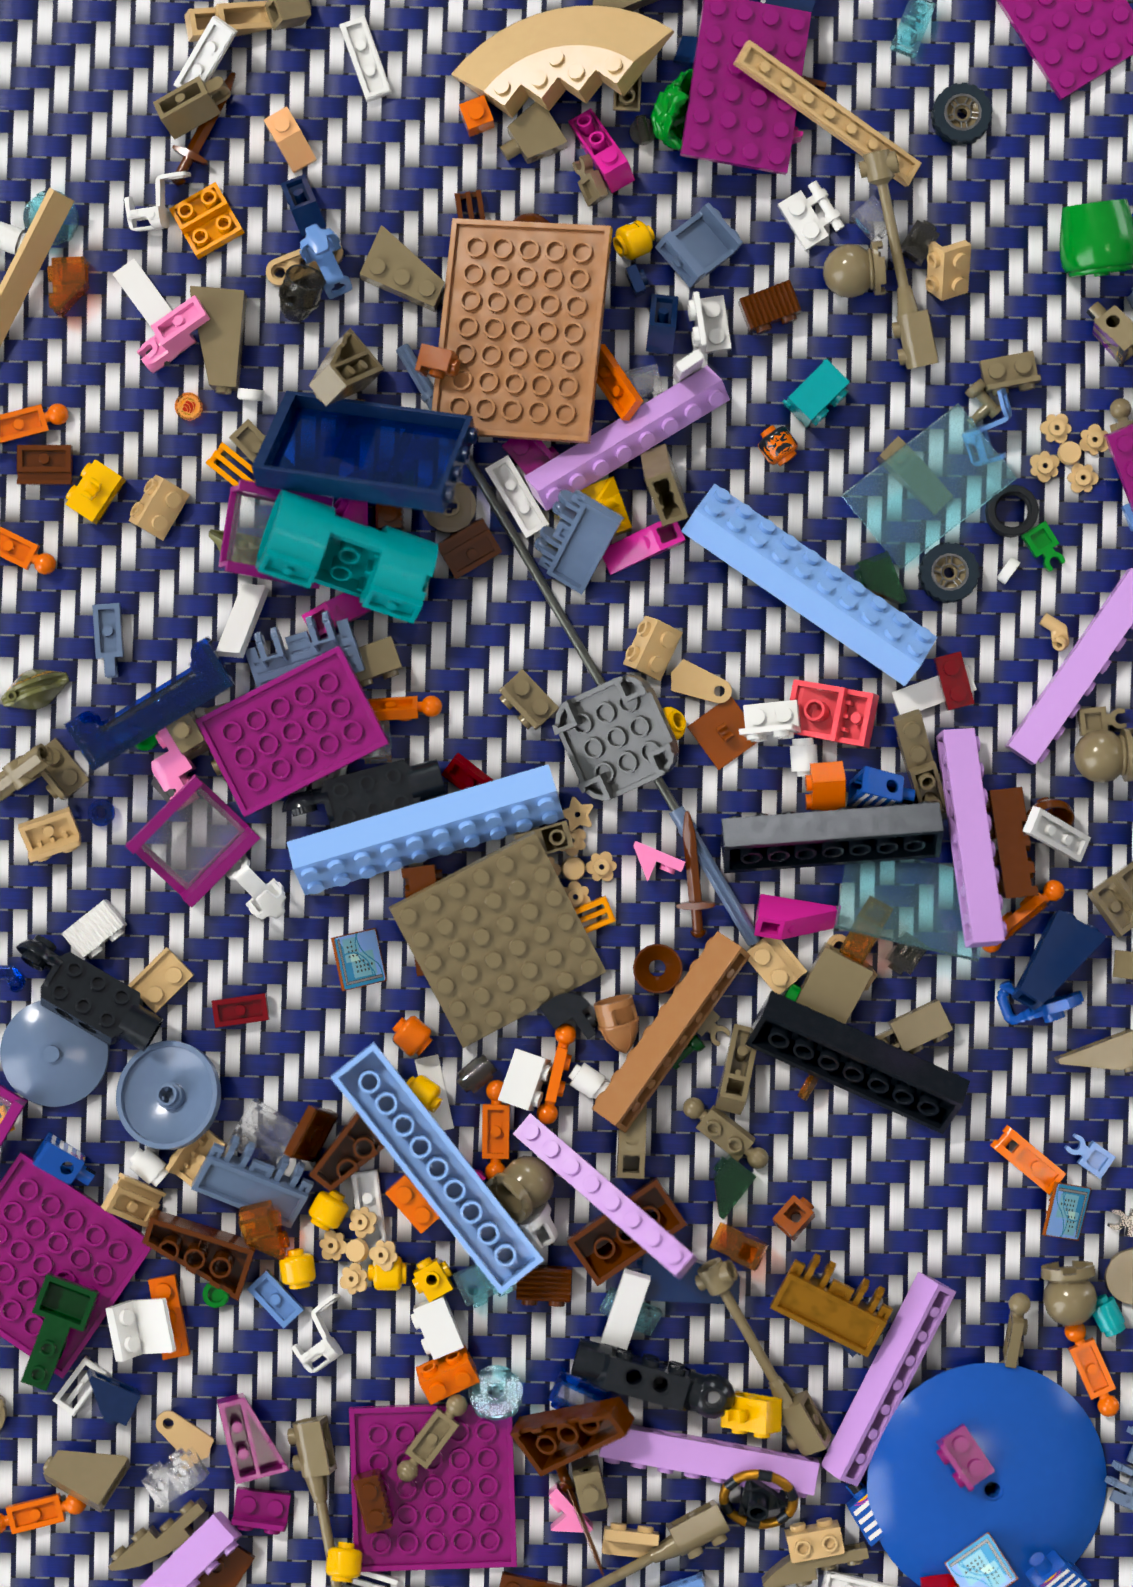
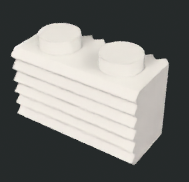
(95, 929)

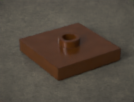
(311, 1133)
(229, 1570)

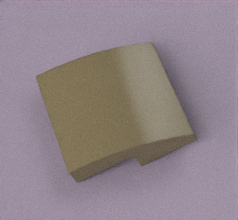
(1115, 900)

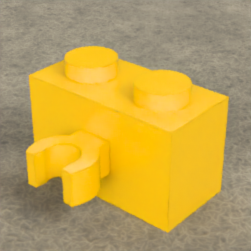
(94, 491)
(753, 1414)

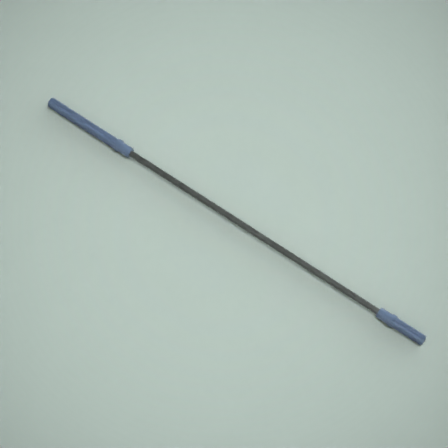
(677, 813)

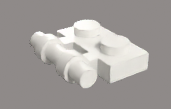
(803, 219)

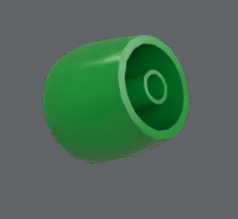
(1096, 238)

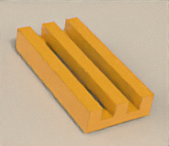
(217, 455)
(606, 909)

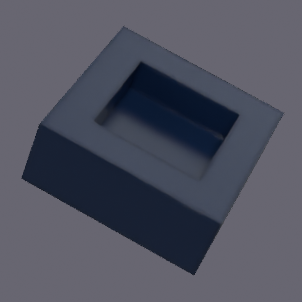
(637, 280)

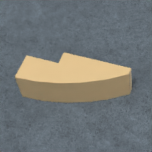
(242, 16)

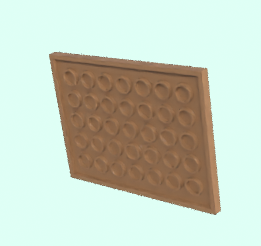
(525, 326)

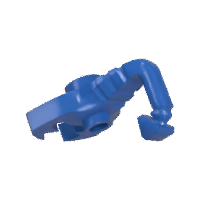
(1051, 1010)

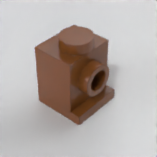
(437, 362)
(794, 1206)

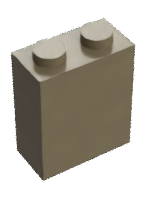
(664, 485)
(834, 984)

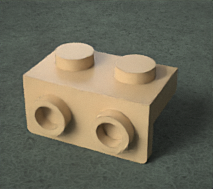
(948, 269)
(158, 507)
(652, 647)
(50, 835)
(188, 1160)
(814, 1540)
(627, 1541)

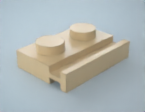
(775, 964)
(161, 980)
(133, 1200)

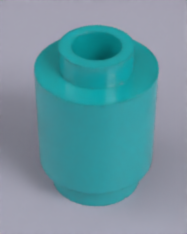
(1108, 1316)

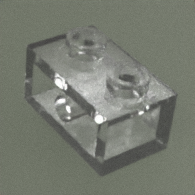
(175, 1476)

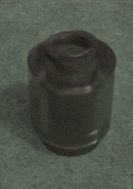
(476, 1074)

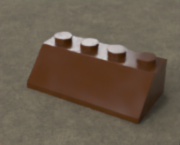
(607, 1248)

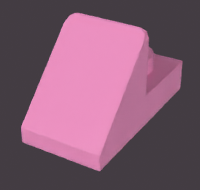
(649, 856)
(568, 1520)

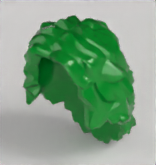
(670, 111)

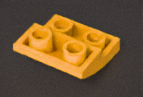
(206, 220)

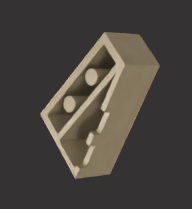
(401, 272)
(345, 370)

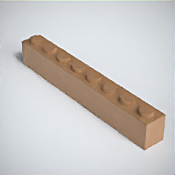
(671, 1031)

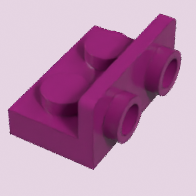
(529, 453)
(965, 1457)
(261, 1510)

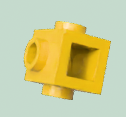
(432, 1288)

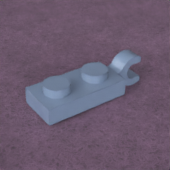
(108, 636)

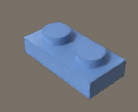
(275, 1298)

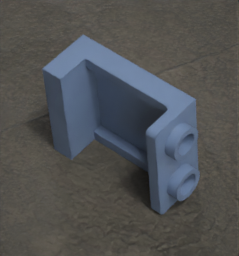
(699, 245)

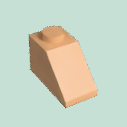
(290, 139)

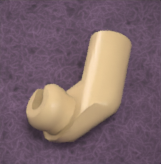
(1058, 631)

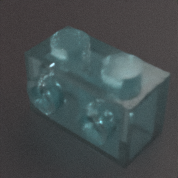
(475, 1286)

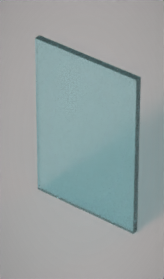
(929, 486)
(904, 904)

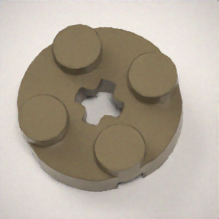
(459, 517)

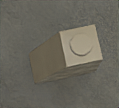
(86, 1475)

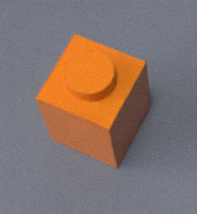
(476, 115)

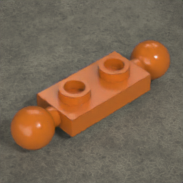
(30, 421)
(24, 553)
(405, 707)
(1030, 907)
(547, 1112)
(495, 1130)
(1092, 1369)
(39, 1512)

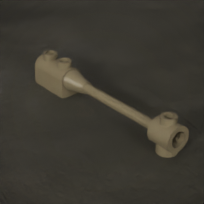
(912, 325)
(799, 1413)
(315, 1462)
(685, 1538)

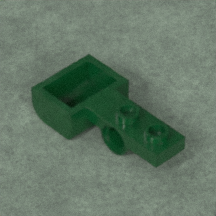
(64, 1307)

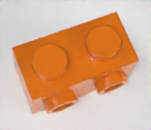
(826, 786)
(412, 1203)
(447, 1375)

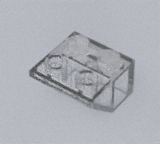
(265, 1128)

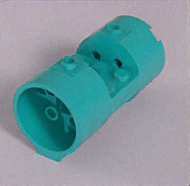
(313, 545)

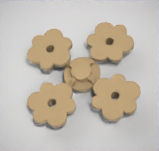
(1068, 453)
(574, 868)
(358, 1250)

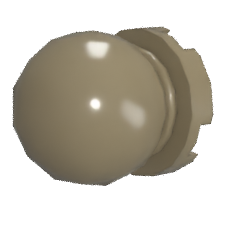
(853, 270)
(1105, 756)
(523, 1186)
(1069, 1294)

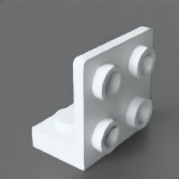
(710, 322)
(771, 719)
(140, 1328)

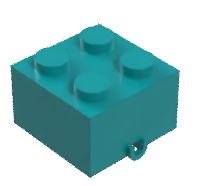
(816, 393)

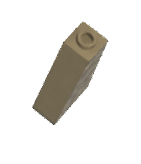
(222, 335)

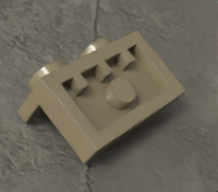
(1010, 372)
(528, 700)
(65, 774)

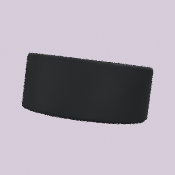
(1032, 507)

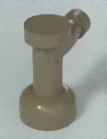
(988, 406)

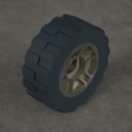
(972, 103)
(962, 565)

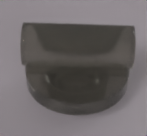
(642, 130)

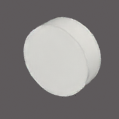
(250, 394)
(1008, 570)

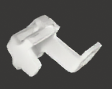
(157, 215)
(266, 898)
(539, 1218)
(327, 1346)

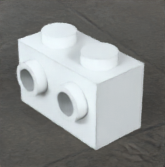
(525, 1080)
(438, 1327)

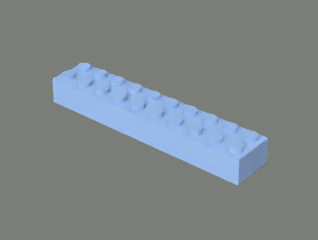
(809, 584)
(425, 830)
(437, 1168)

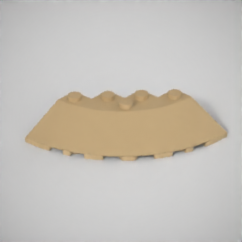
(562, 52)

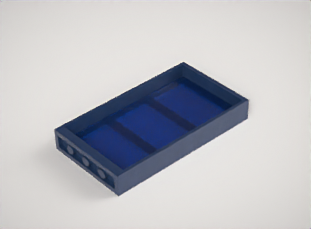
(365, 452)

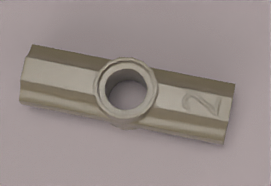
(24, 770)

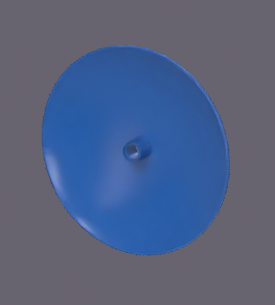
(1043, 1461)

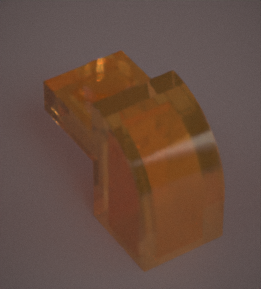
(739, 1246)

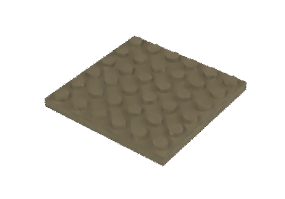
(497, 939)

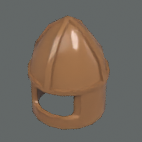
(618, 1021)

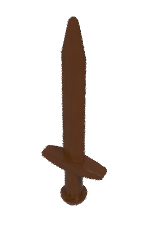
(191, 153)
(695, 901)
(569, 1487)

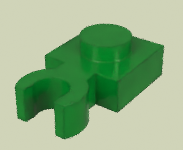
(1041, 542)

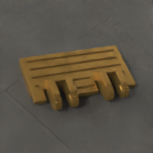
(830, 1309)

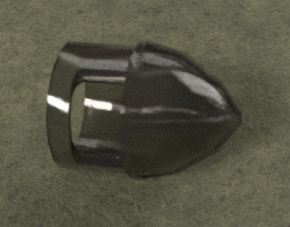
(300, 292)

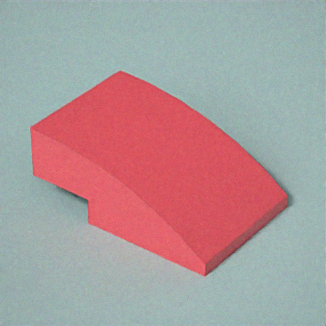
(835, 713)

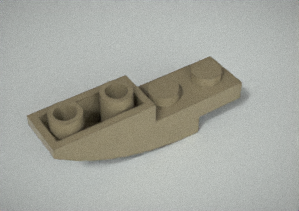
(918, 758)
(152, 1544)
(803, 1573)

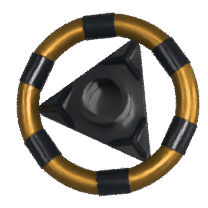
(759, 1499)

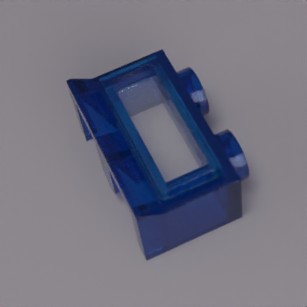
(573, 1391)

